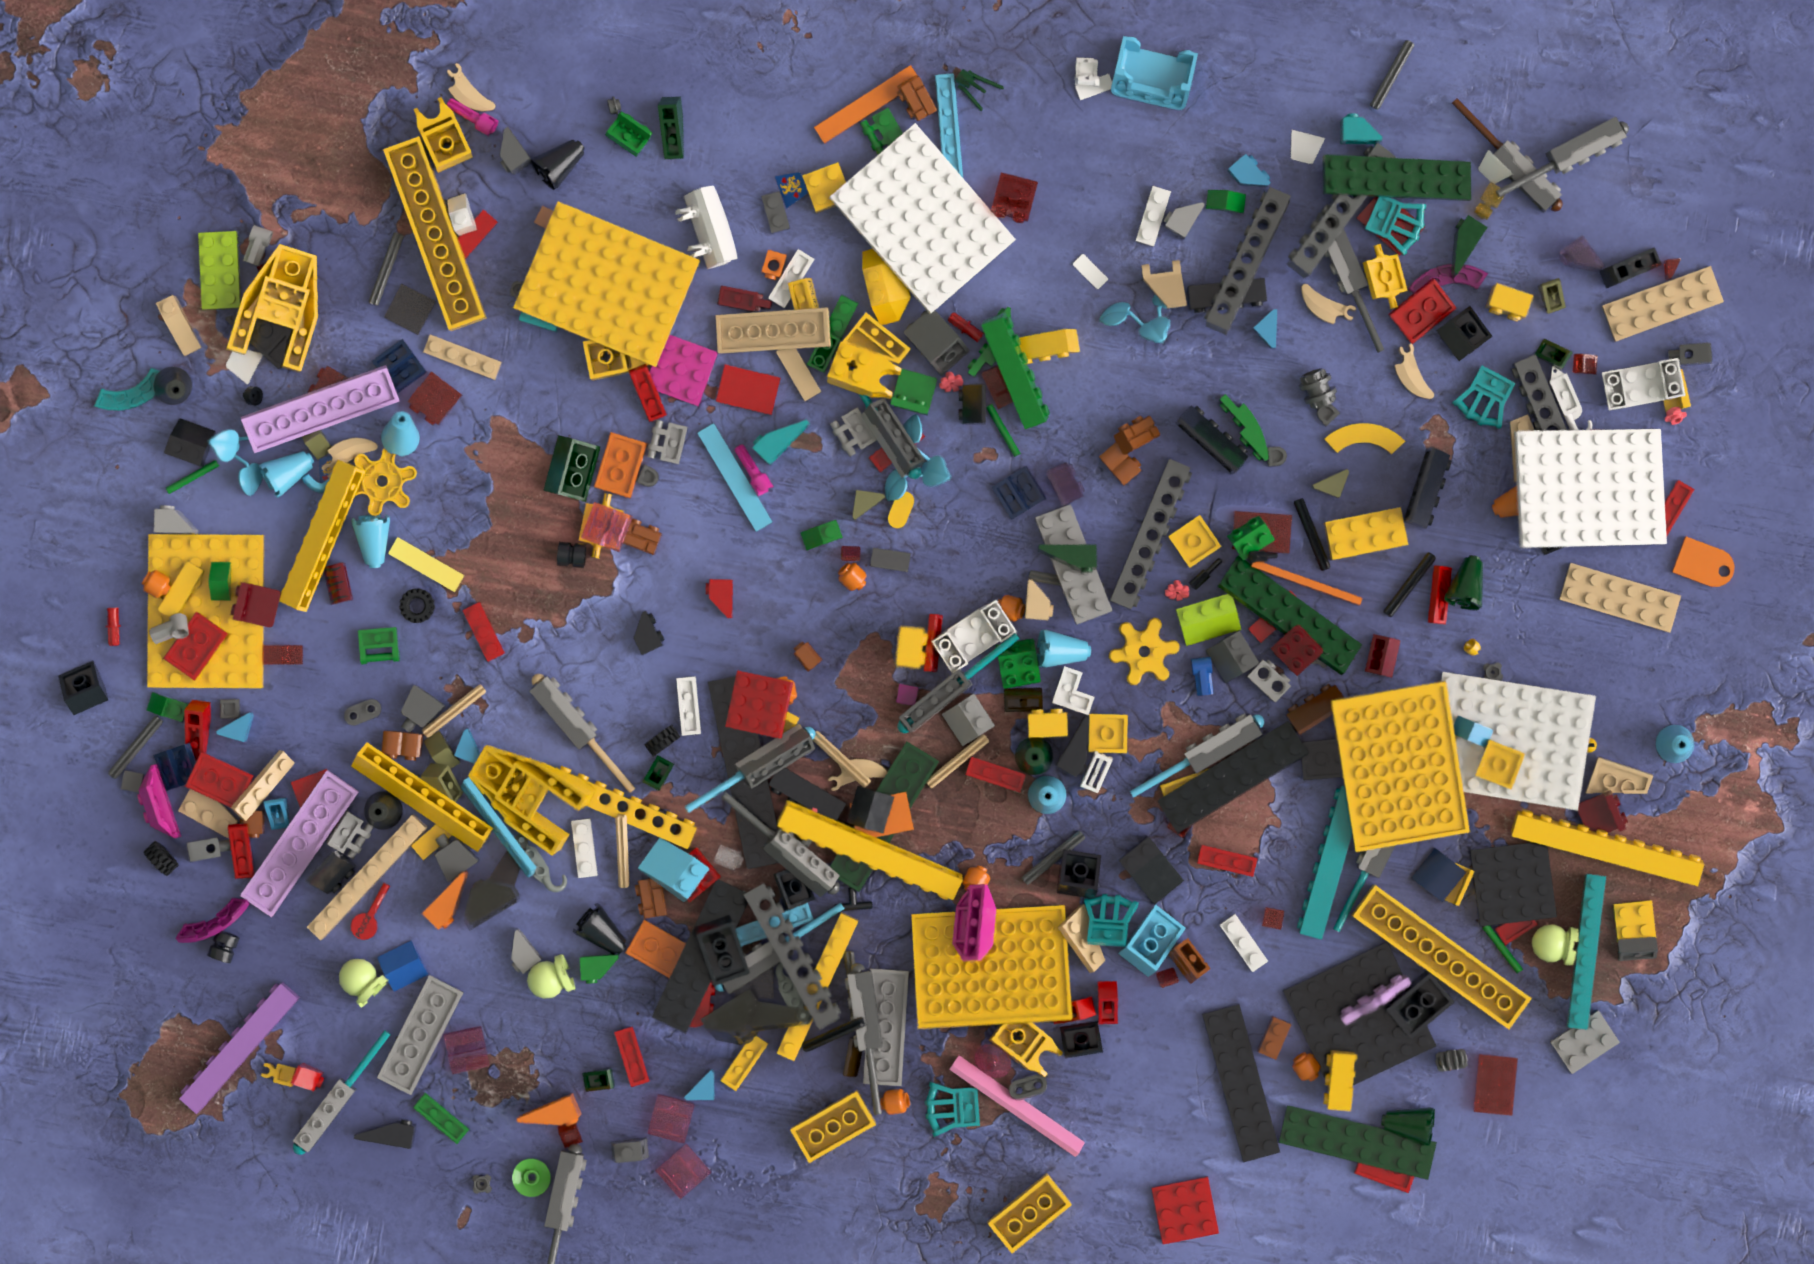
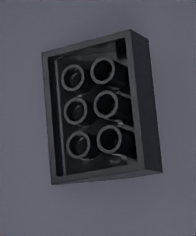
(1212, 440)
(1426, 488)

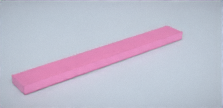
(1019, 1108)

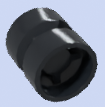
(571, 554)
(222, 953)

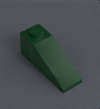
(671, 127)
(1465, 240)
(1077, 557)

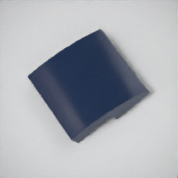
(401, 364)
(1019, 492)
(175, 765)
(1438, 875)

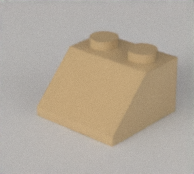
(1037, 603)

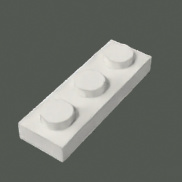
(1153, 216)
(795, 271)
(688, 706)
(584, 848)
(1243, 942)

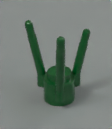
(966, 79)

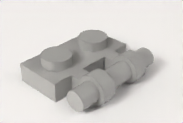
(859, 429)
(673, 442)
(345, 832)

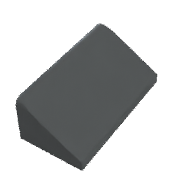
(890, 559)
(1637, 948)

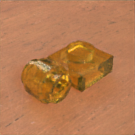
(1491, 199)

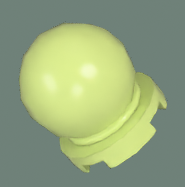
(1554, 943)
(549, 978)
(360, 979)

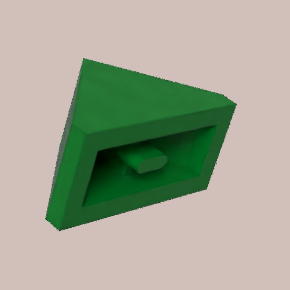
(1226, 201)
(220, 581)

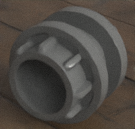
(1318, 389)

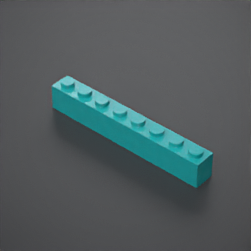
(1328, 869)
(1586, 952)

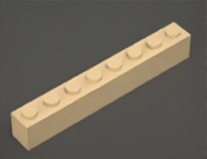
(367, 877)

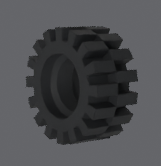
(428, 605)
(662, 740)
(160, 858)

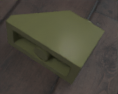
(443, 780)

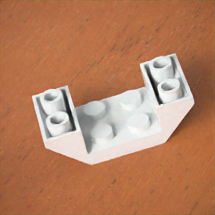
(1643, 384)
(973, 635)

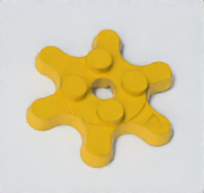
(395, 476)
(1130, 651)

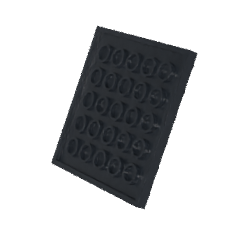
(1372, 1036)

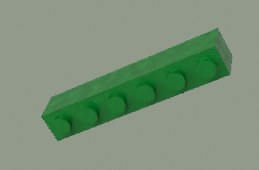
(1015, 370)

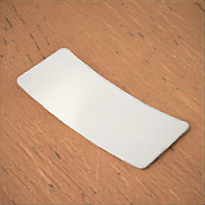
(1086, 91)
(1090, 271)

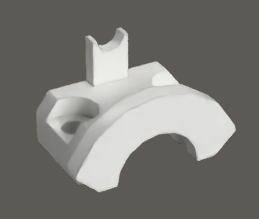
(1086, 72)

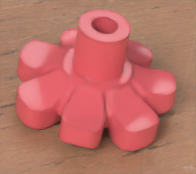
(951, 382)
(1177, 591)

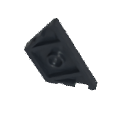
(268, 339)

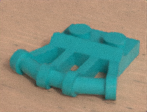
(1384, 217)
(1492, 386)
(1107, 931)
(965, 1107)

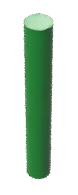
(1003, 430)
(193, 476)
(1502, 948)

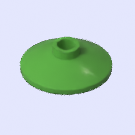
(529, 1187)

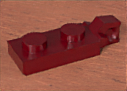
(742, 299)

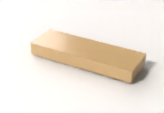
(799, 373)

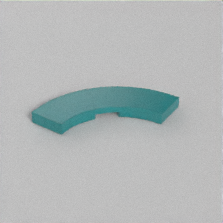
(128, 398)

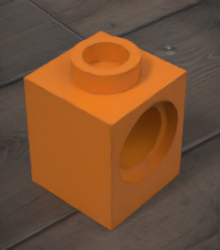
(774, 256)

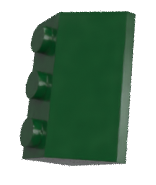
(571, 468)

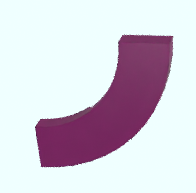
(1442, 274)
(224, 918)

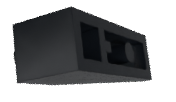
(1630, 267)
(394, 1134)

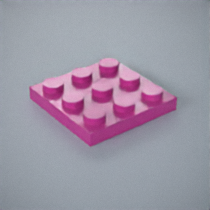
(683, 370)

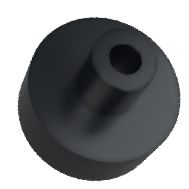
(253, 395)

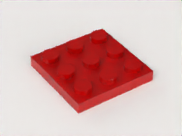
(759, 704)
(1185, 1210)

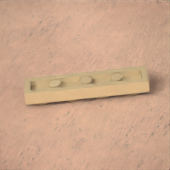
(462, 357)
(262, 785)

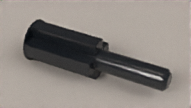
(1261, 556)
(1204, 575)

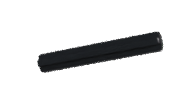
(1312, 534)
(1409, 585)
(833, 1034)

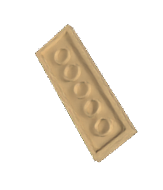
(1662, 303)
(773, 330)
(1620, 597)

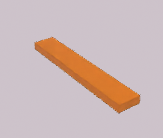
(863, 106)
(1311, 584)

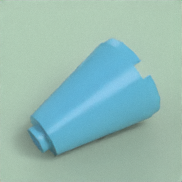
(400, 435)
(285, 471)
(372, 538)
(1060, 649)
(1668, 741)
(1040, 787)

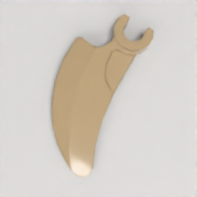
(467, 94)
(1323, 307)
(1410, 375)
(348, 450)
(868, 767)

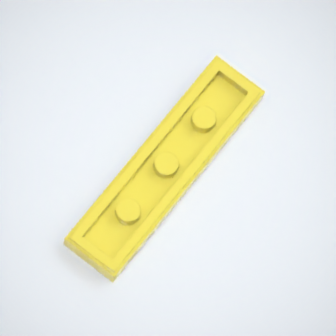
(426, 564)

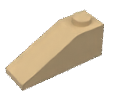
(178, 325)

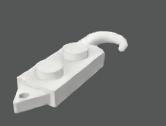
(1566, 398)

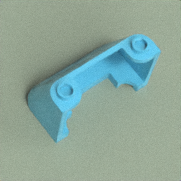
(1153, 75)

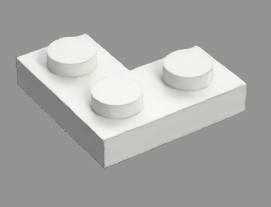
(1067, 694)

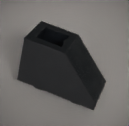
(646, 635)

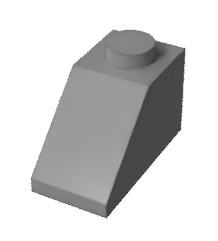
(1182, 219)
(523, 953)

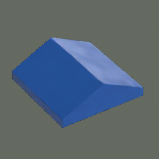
(402, 966)

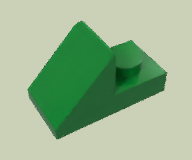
(821, 535)
(166, 707)

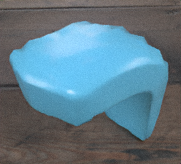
(313, 485)

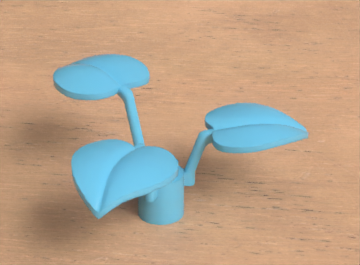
(1153, 330)
(225, 446)
(933, 470)

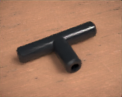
(853, 904)

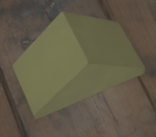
(1552, 295)
(317, 443)
(1333, 485)
(865, 501)
(440, 750)

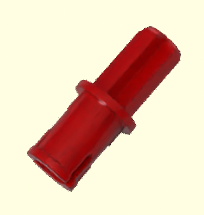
(965, 326)
(113, 626)

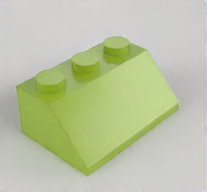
(1208, 619)

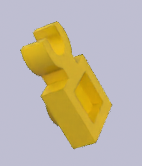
(282, 1073)

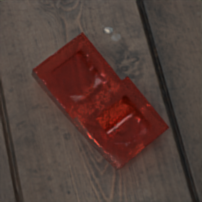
(997, 386)
(282, 654)

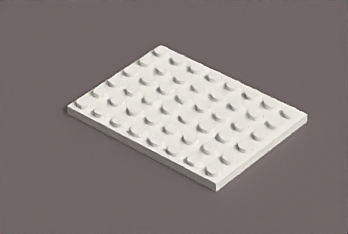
(922, 218)
(1590, 488)
(1535, 720)

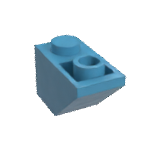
(1247, 172)

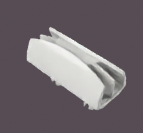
(710, 227)

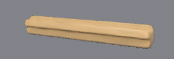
(453, 711)
(841, 759)
(958, 760)
(622, 851)

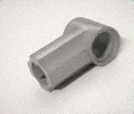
(259, 241)
(174, 628)

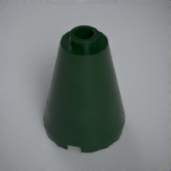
(1467, 585)
(1026, 749)
(1411, 1123)

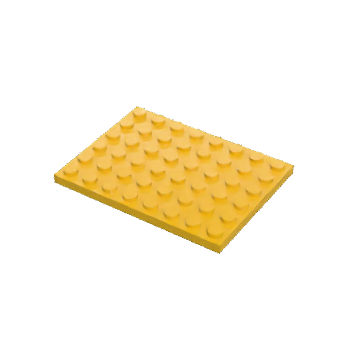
(606, 284)
(240, 656)
(1400, 766)
(1015, 981)

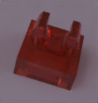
(1273, 918)

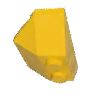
(885, 290)

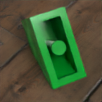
(596, 966)

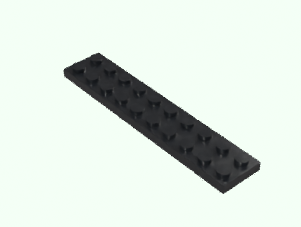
(736, 746)

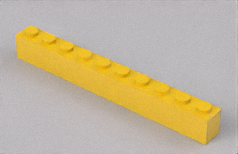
(1607, 847)
(870, 850)

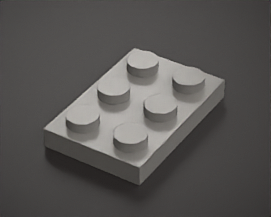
(1581, 1046)

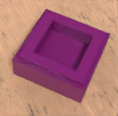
(907, 694)

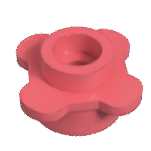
(1675, 415)

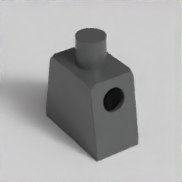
(1701, 354)
(420, 708)
(197, 849)
(454, 857)
(629, 1150)

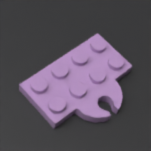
(1369, 1003)

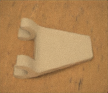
(1166, 285)

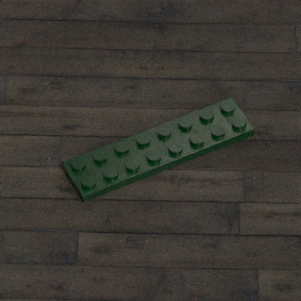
(1396, 177)
(1285, 611)
(906, 775)
(1355, 1142)

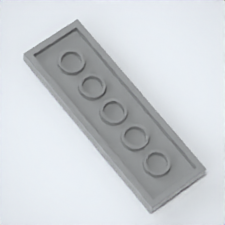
(1082, 590)
(891, 999)
(420, 1034)

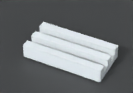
(1102, 757)

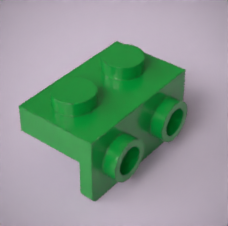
(629, 133)
(1251, 537)

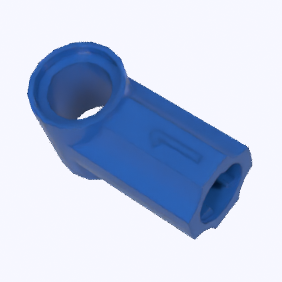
(1202, 671)

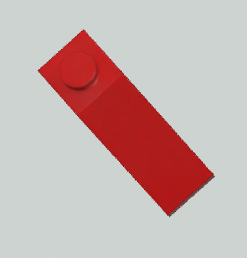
(197, 725)

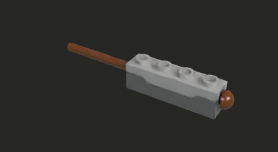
(1539, 190)

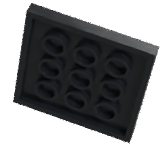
(1513, 884)

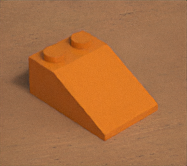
(446, 905)
(554, 1113)

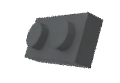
(775, 212)

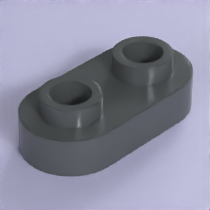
(362, 712)
(1028, 1088)

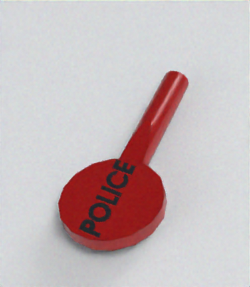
(365, 925)

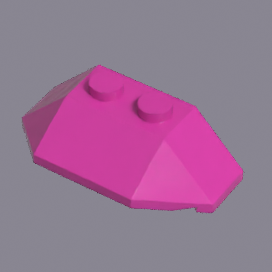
(157, 804)
(974, 923)

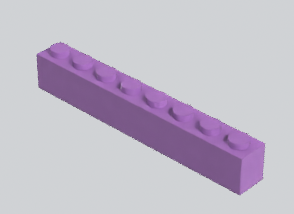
(239, 1048)

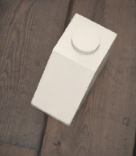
(461, 215)

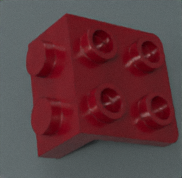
(255, 604)
(1297, 649)
(1602, 813)

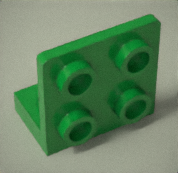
(914, 392)
(1019, 664)

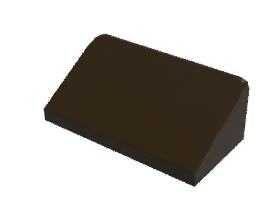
(1023, 699)
(852, 1060)

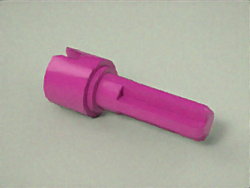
(483, 122)
(759, 481)

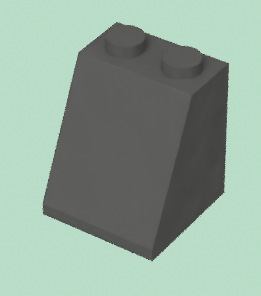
(936, 341)

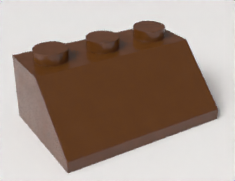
(1314, 709)

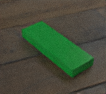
(441, 1118)

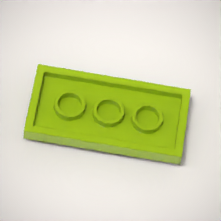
(219, 270)

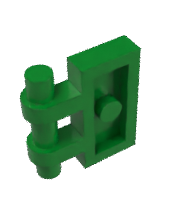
(886, 125)

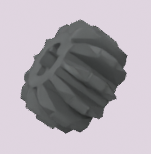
(1451, 1060)

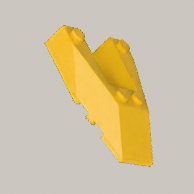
(284, 296)
(519, 786)

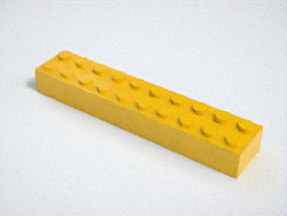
(435, 233)
(1441, 956)

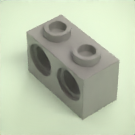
(1265, 685)

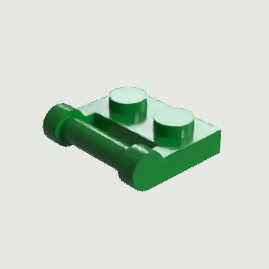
(378, 639)

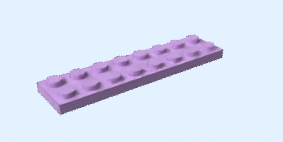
(320, 409)
(299, 843)

